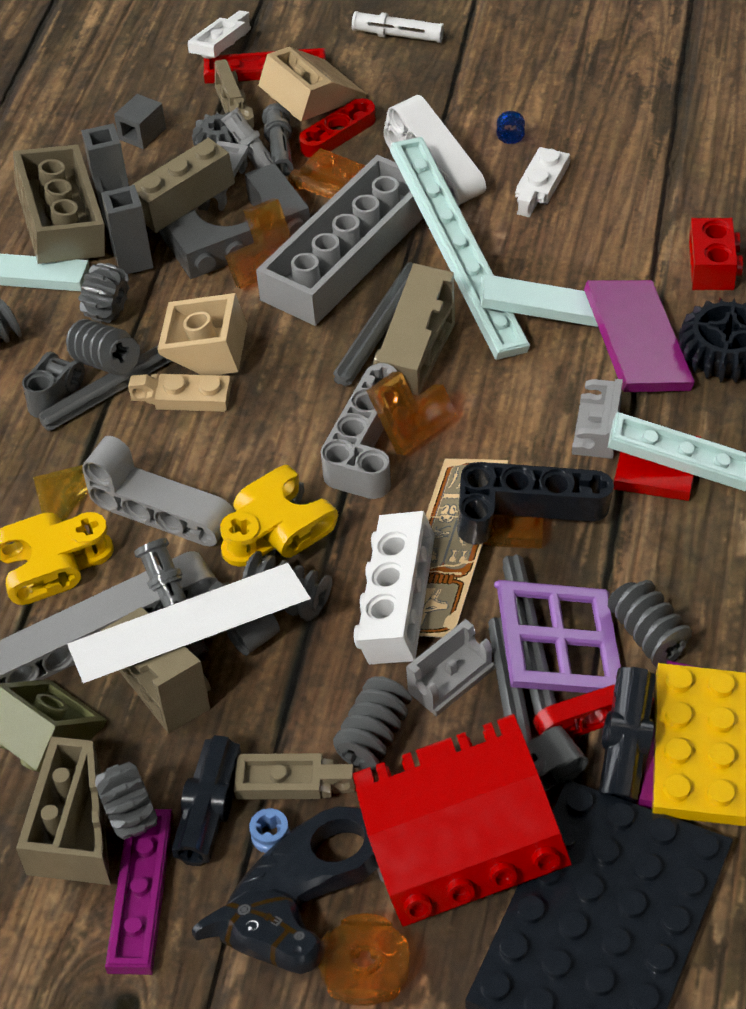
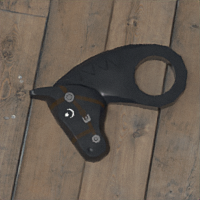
(265, 906)

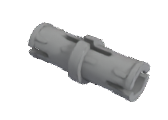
(247, 136)

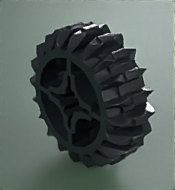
(705, 337)

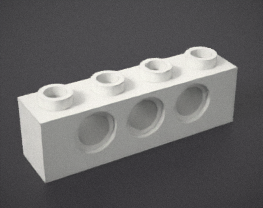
(395, 588)

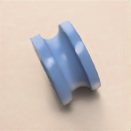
(271, 818)

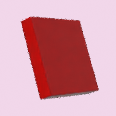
(651, 478)

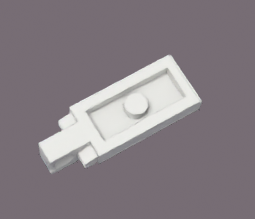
(220, 35)
(540, 179)

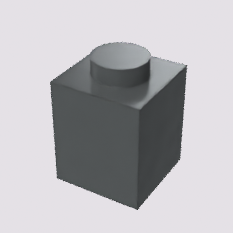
(140, 121)

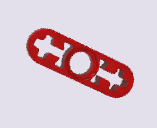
(354, 116)
(577, 714)

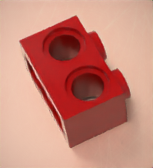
(713, 254)

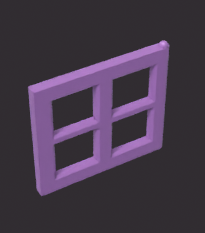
(515, 633)

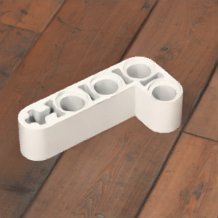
(417, 119)

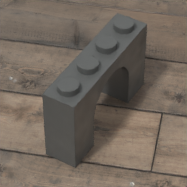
(117, 200)
(203, 246)

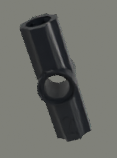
(627, 733)
(206, 801)

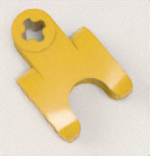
(270, 521)
(53, 553)

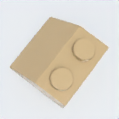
(204, 334)

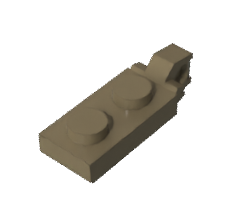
(229, 94)
(291, 776)

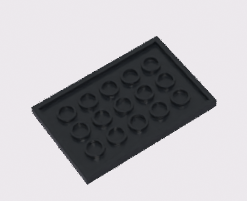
(610, 923)

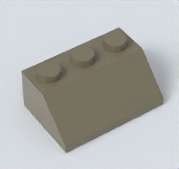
(184, 184)

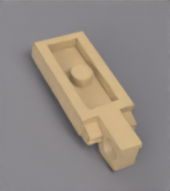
(182, 391)

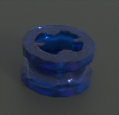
(514, 119)

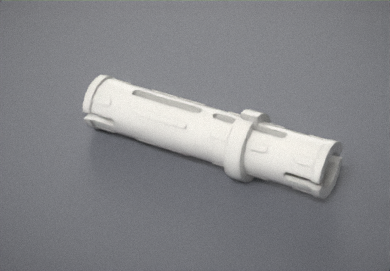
(363, 21)

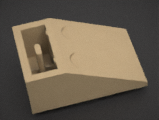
(306, 83)

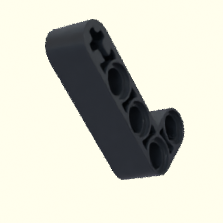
(528, 492)

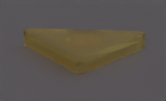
(60, 490)

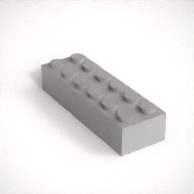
(340, 243)

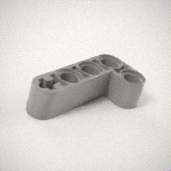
(349, 452)
(149, 498)

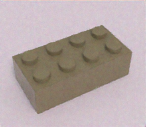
(58, 204)

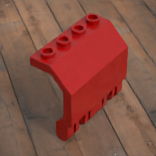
(459, 822)

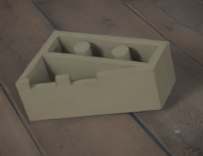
(420, 325)
(169, 683)
(66, 818)

